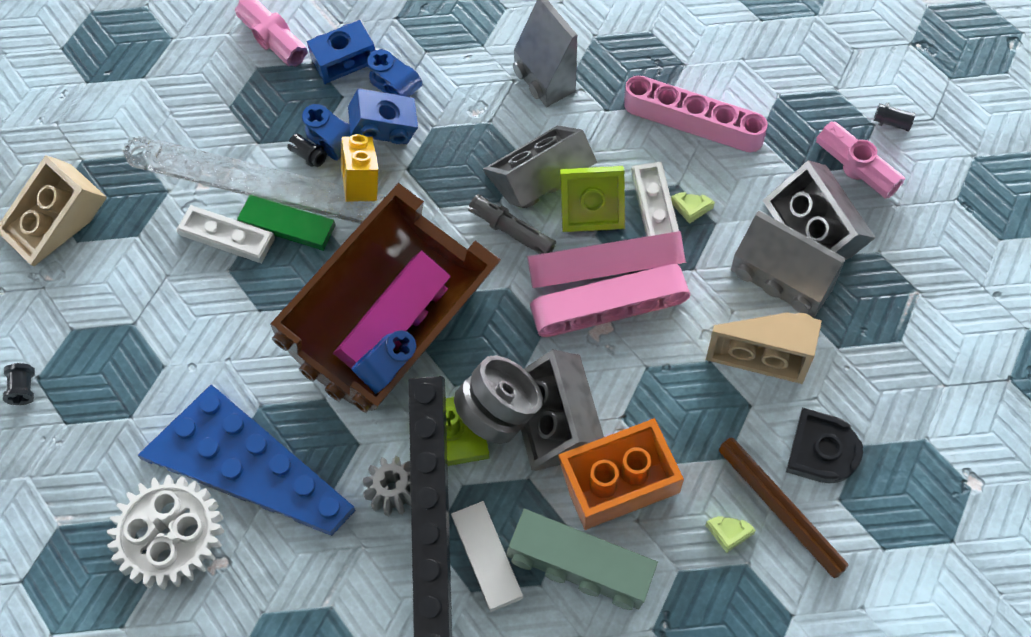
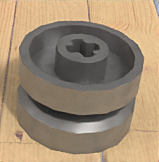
(497, 399)

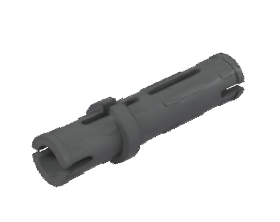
(501, 219)

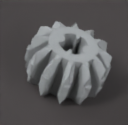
(378, 489)

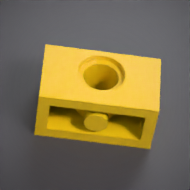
(359, 168)

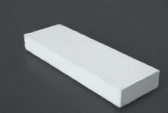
(654, 199)
(225, 234)
(487, 556)

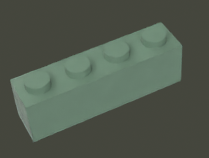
(582, 560)

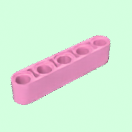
(695, 113)
(606, 259)
(609, 300)

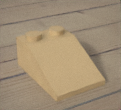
(50, 210)
(767, 345)

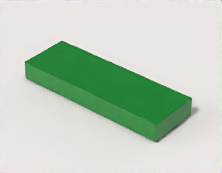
(287, 222)

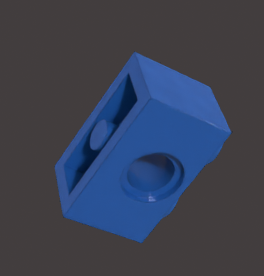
(341, 51)
(382, 116)

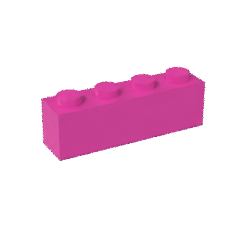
(396, 308)

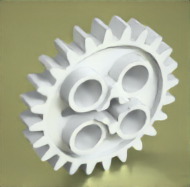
(186, 551)

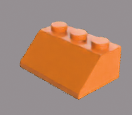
(620, 473)

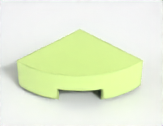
(692, 205)
(729, 531)

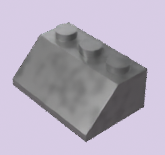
(537, 165)
(820, 210)
(787, 264)
(566, 413)

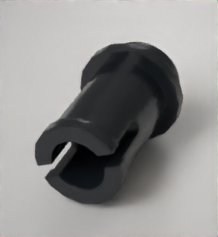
(894, 117)
(307, 150)

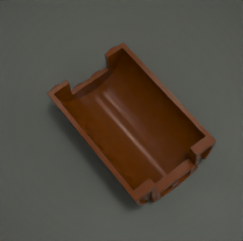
(355, 279)

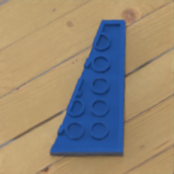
(238, 457)

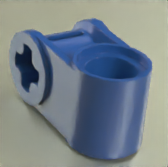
(392, 75)
(325, 129)
(381, 363)

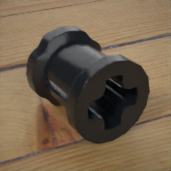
(18, 384)

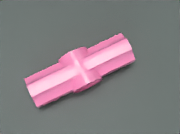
(271, 32)
(869, 168)

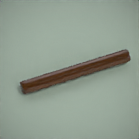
(783, 508)

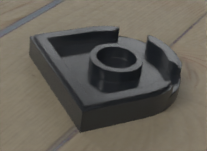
(824, 448)

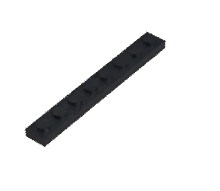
(429, 508)

